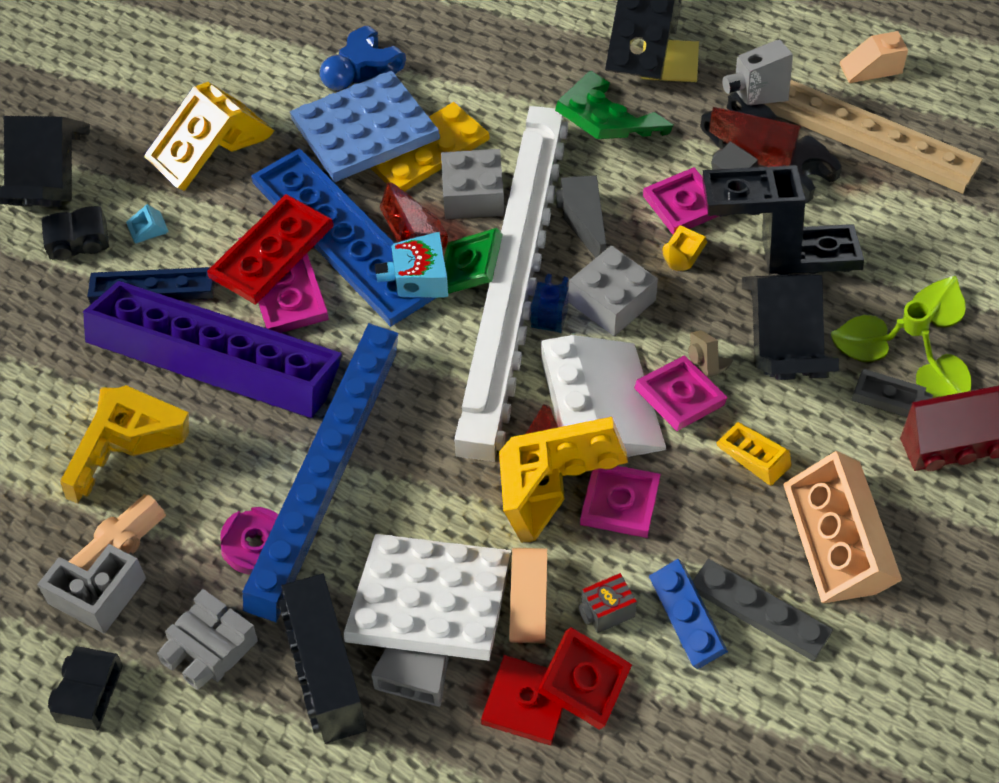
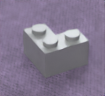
(95, 594)

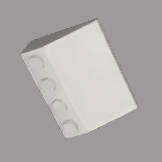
(597, 381)

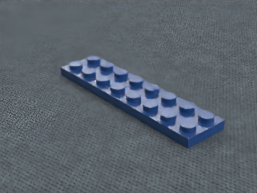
(353, 241)

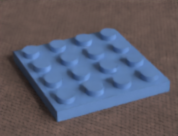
(364, 125)

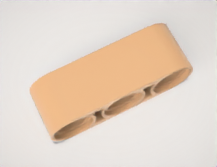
(528, 596)

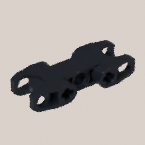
(808, 153)

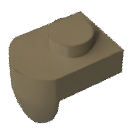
(704, 354)

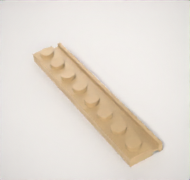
(878, 137)

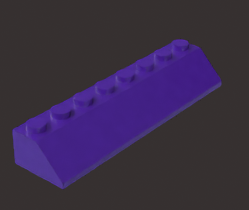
(212, 348)

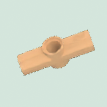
(122, 531)

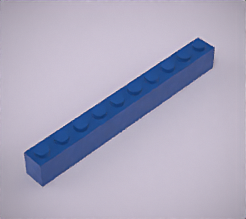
(320, 473)

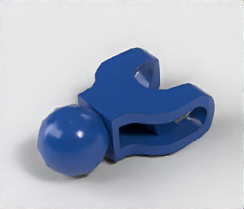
(360, 60)

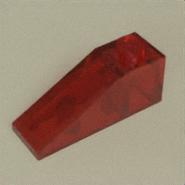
(763, 138)
(408, 217)

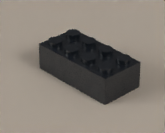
(321, 659)

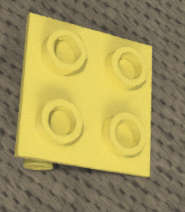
(680, 61)

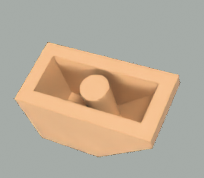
(876, 58)

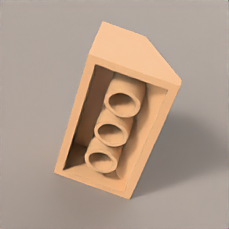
(841, 530)

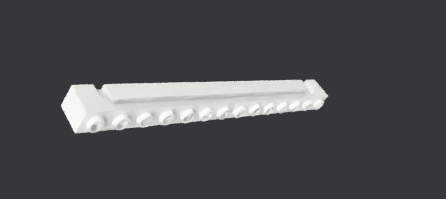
(507, 297)

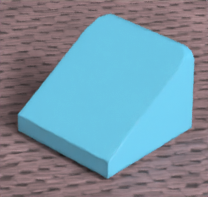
(146, 224)

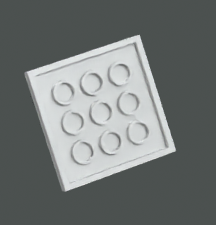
(429, 597)

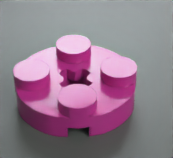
(237, 529)

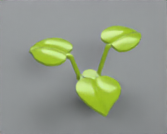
(940, 303)

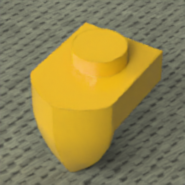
(683, 249)

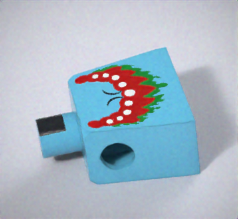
(416, 267)

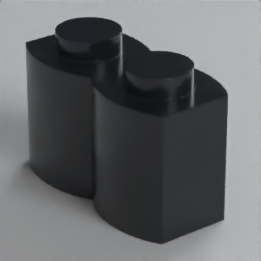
(75, 233)
(85, 688)

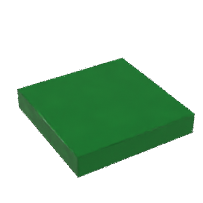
(472, 260)

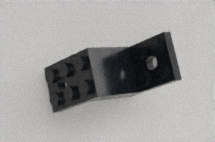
(646, 21)
(39, 159)
(781, 199)
(789, 326)

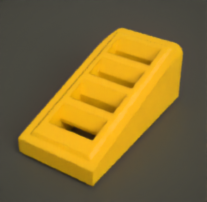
(770, 466)

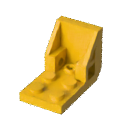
(199, 125)
(128, 423)
(551, 456)

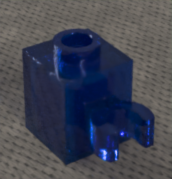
(550, 305)

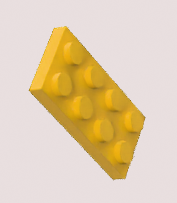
(457, 133)

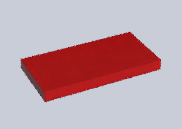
(270, 249)

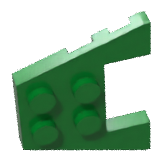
(600, 117)

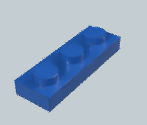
(688, 614)

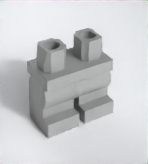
(208, 639)

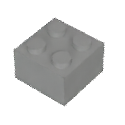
(472, 184)
(612, 290)

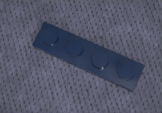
(173, 283)

